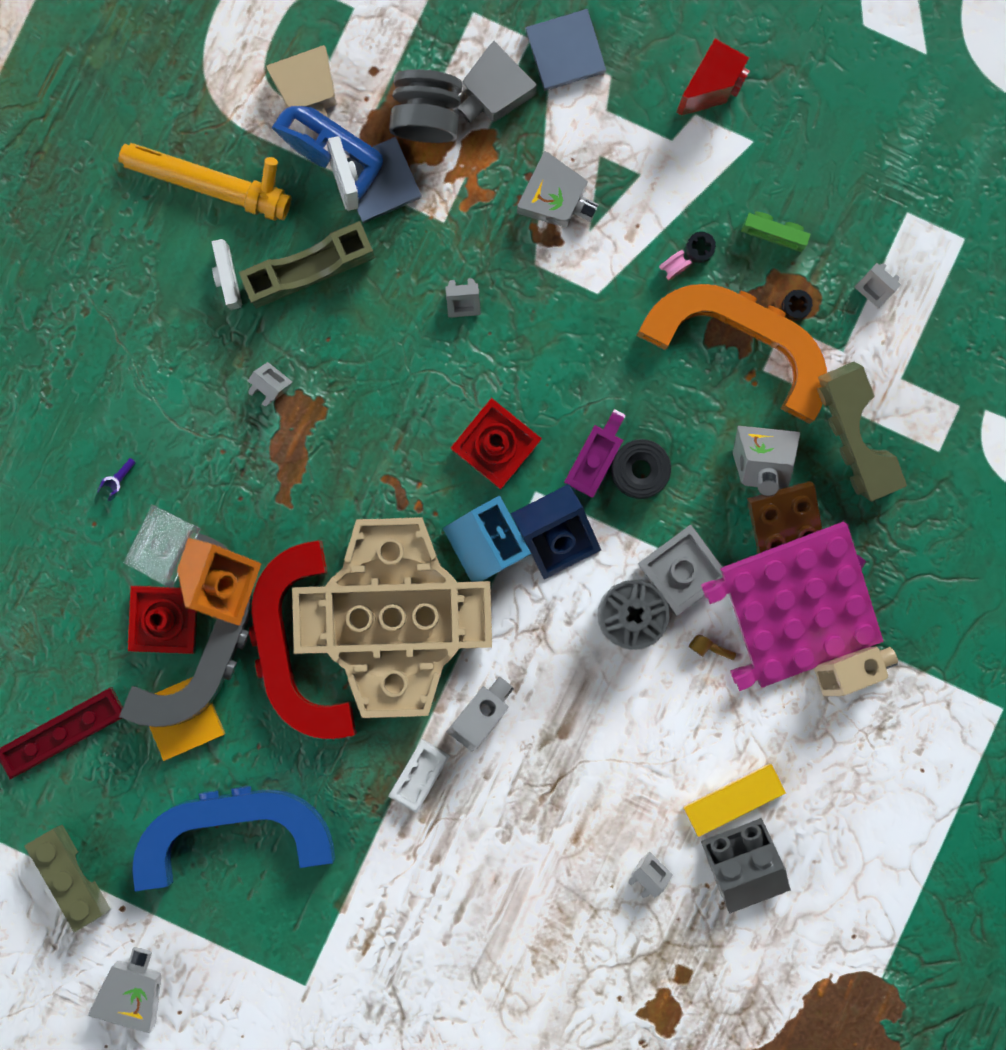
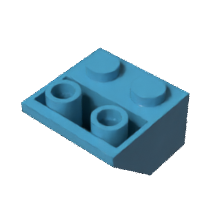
(486, 540)

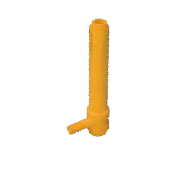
(253, 196)

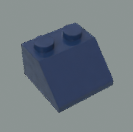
(556, 531)

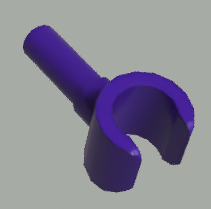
(114, 481)

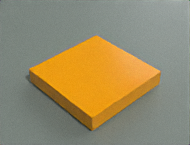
(187, 735)

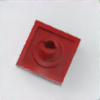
(496, 443)
(160, 621)

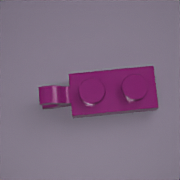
(596, 456)

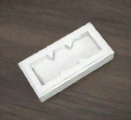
(344, 173)
(225, 275)
(419, 776)

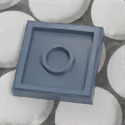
(565, 50)
(391, 187)

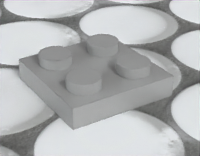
(680, 568)

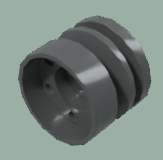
(425, 106)
(613, 613)

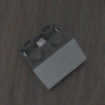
(746, 865)

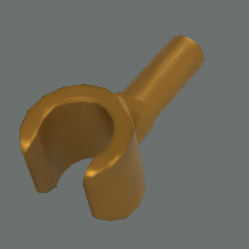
(701, 644)

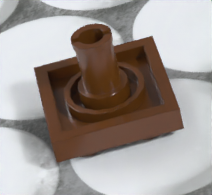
(784, 516)

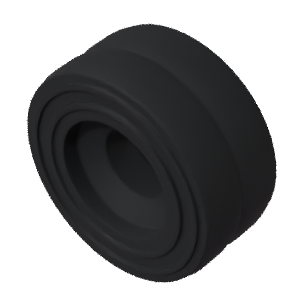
(659, 469)

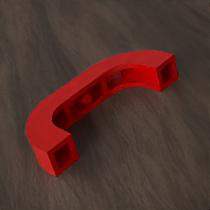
(275, 662)

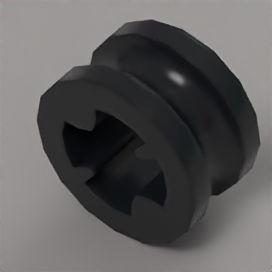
(693, 253)
(796, 295)

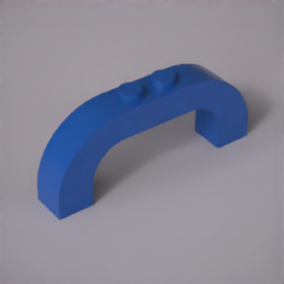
(153, 852)

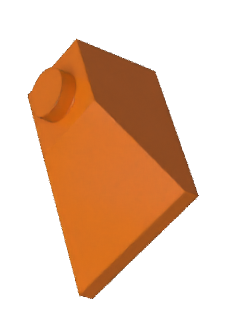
(216, 580)

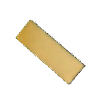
(734, 800)

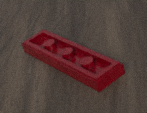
(60, 733)

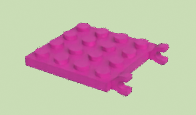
(798, 605)

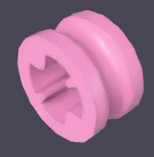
(675, 264)

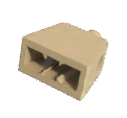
(305, 80)
(855, 671)

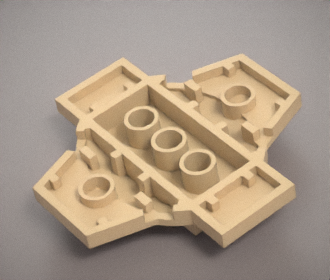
(392, 617)

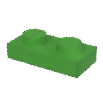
(787, 235)

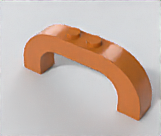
(754, 320)

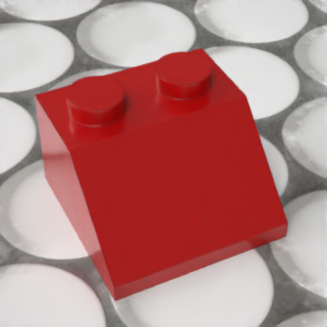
(716, 79)

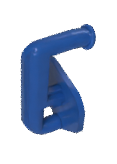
(326, 128)

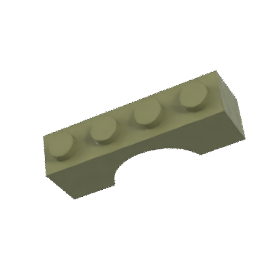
(287, 275)
(847, 394)

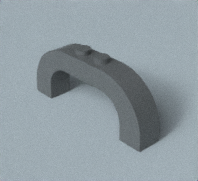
(213, 669)

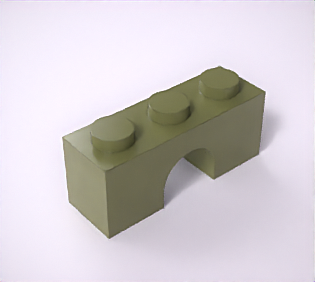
(74, 893)

